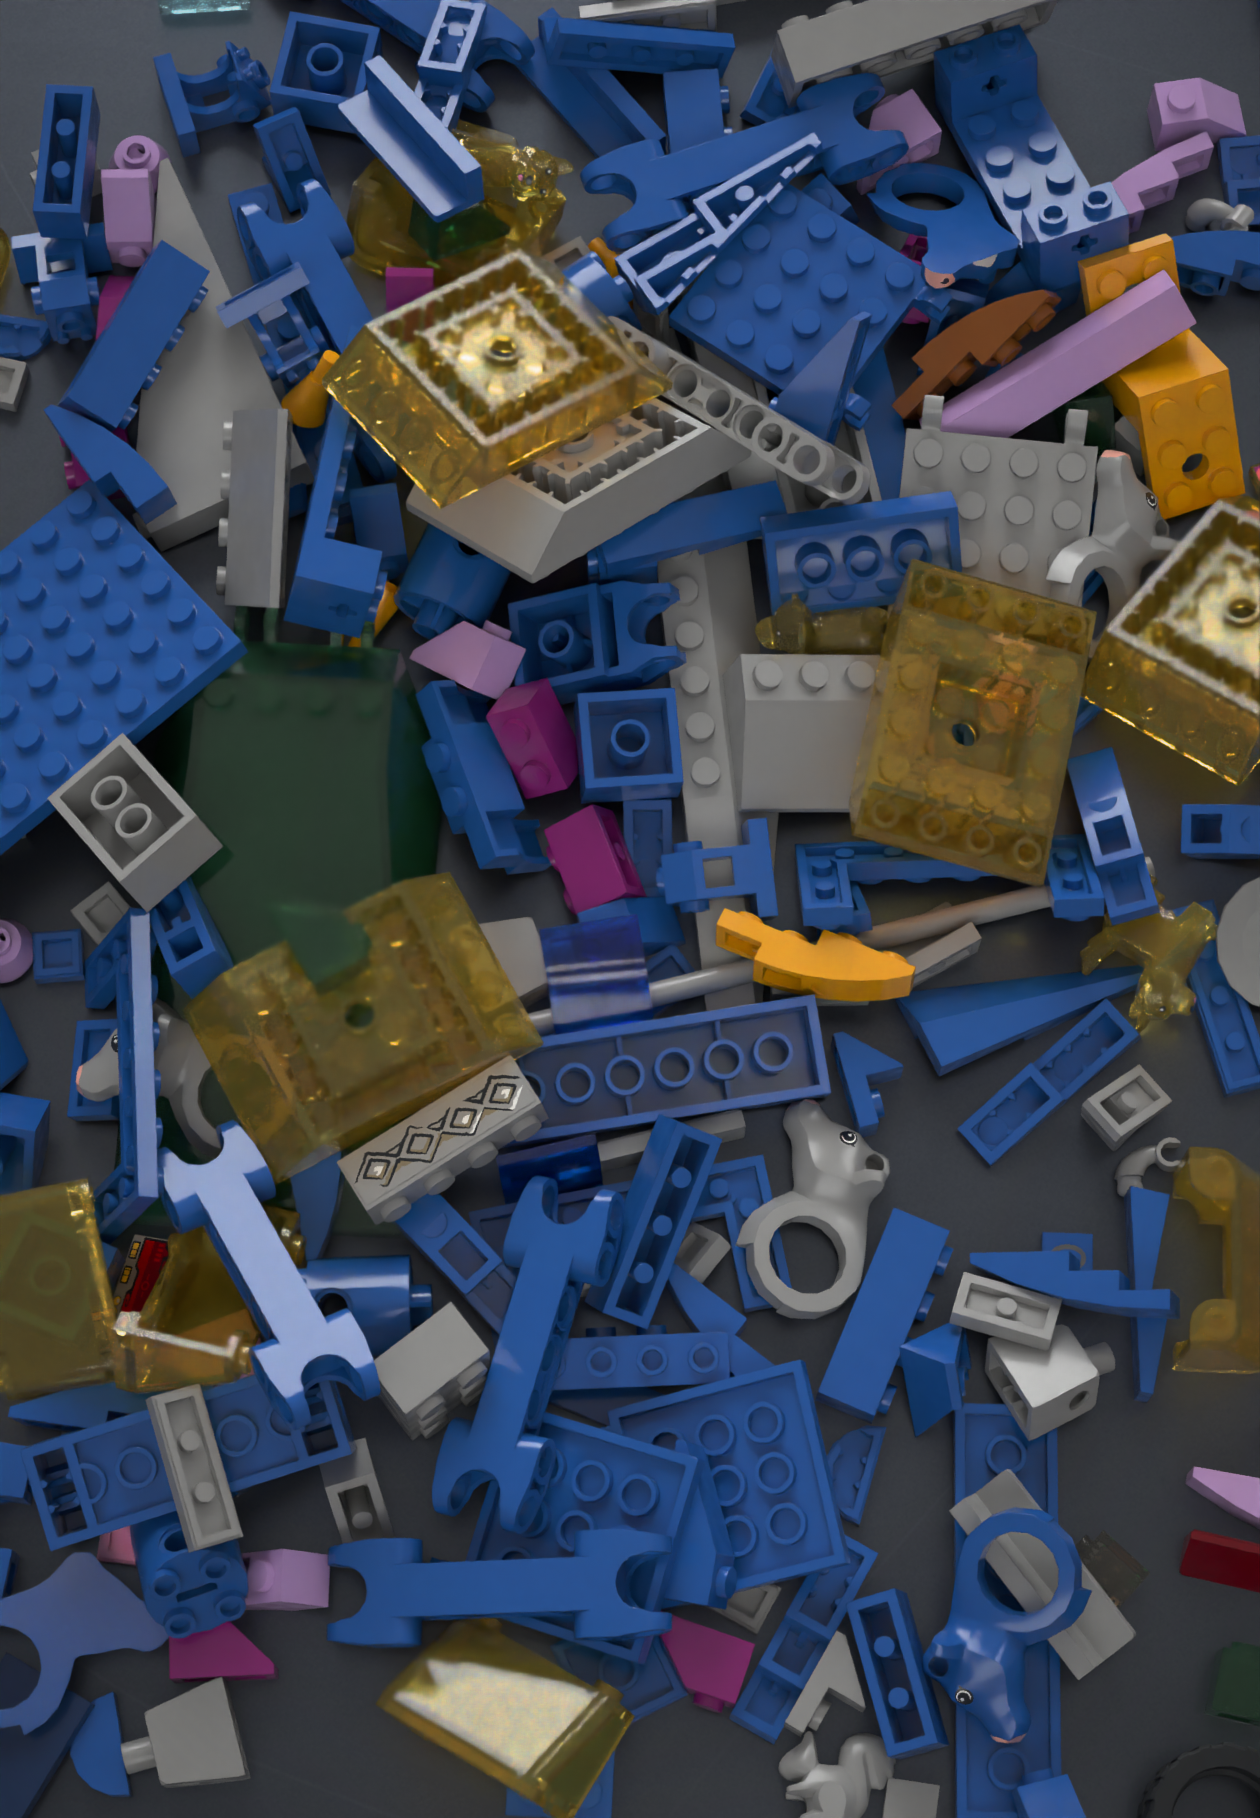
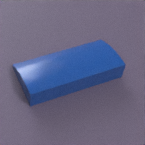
(857, 550)

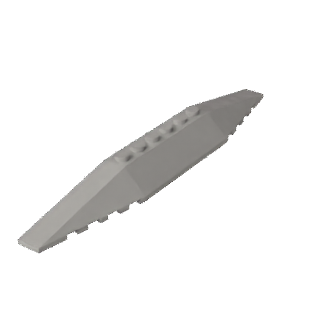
(713, 627)

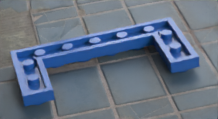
(827, 868)
(123, 969)
(730, 1191)

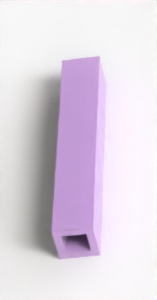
(1071, 361)

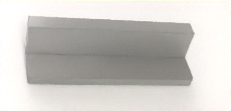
(1032, 1577)

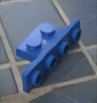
(642, 1359)

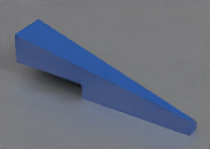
(674, 257)
(979, 1018)

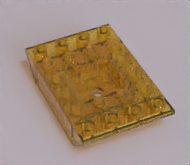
(467, 417)
(1177, 655)
(1007, 671)
(317, 1084)

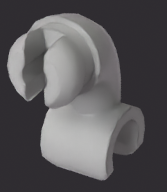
(1206, 210)
(1133, 1166)

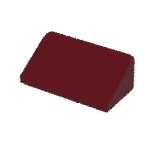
(1221, 1560)

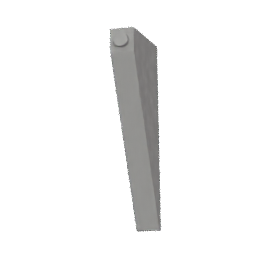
(198, 389)

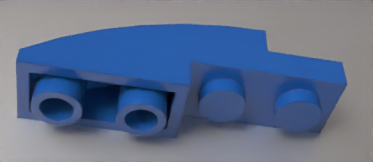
(1215, 258)
(1112, 836)
(460, 1256)

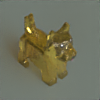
(527, 171)
(823, 633)
(1164, 948)

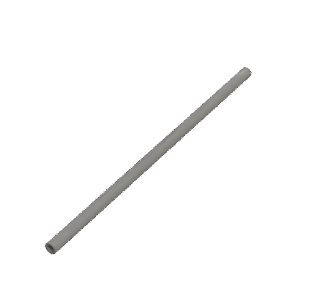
(879, 938)

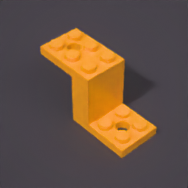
(1172, 394)

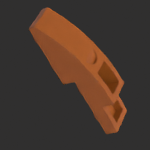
(984, 335)

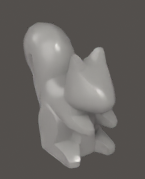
(840, 1788)

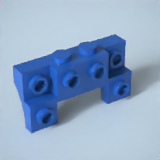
(476, 780)

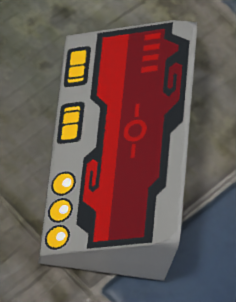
(140, 1273)

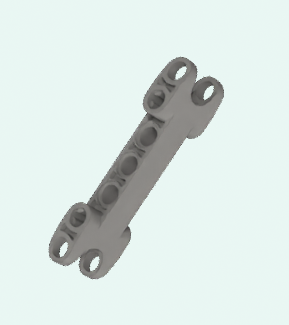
(752, 422)

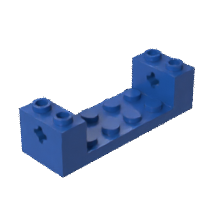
(1021, 159)
(334, 581)
(116, 1474)

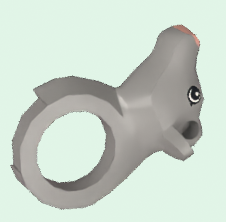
(1123, 539)
(181, 1070)
(832, 1190)

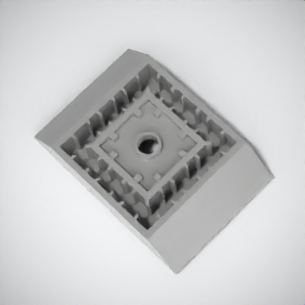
(585, 489)

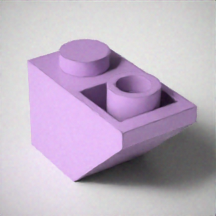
(286, 1580)

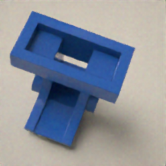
(183, 94)
(64, 287)
(265, 303)
(683, 879)

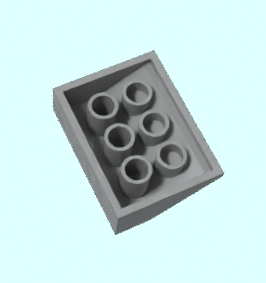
(257, 508)
(797, 728)

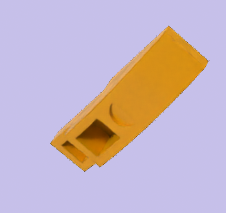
(832, 969)

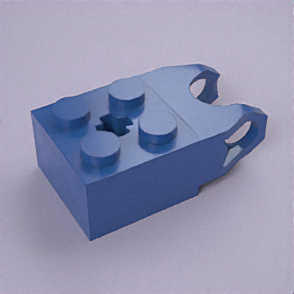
(593, 638)

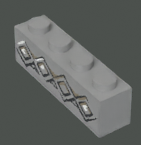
(443, 1141)

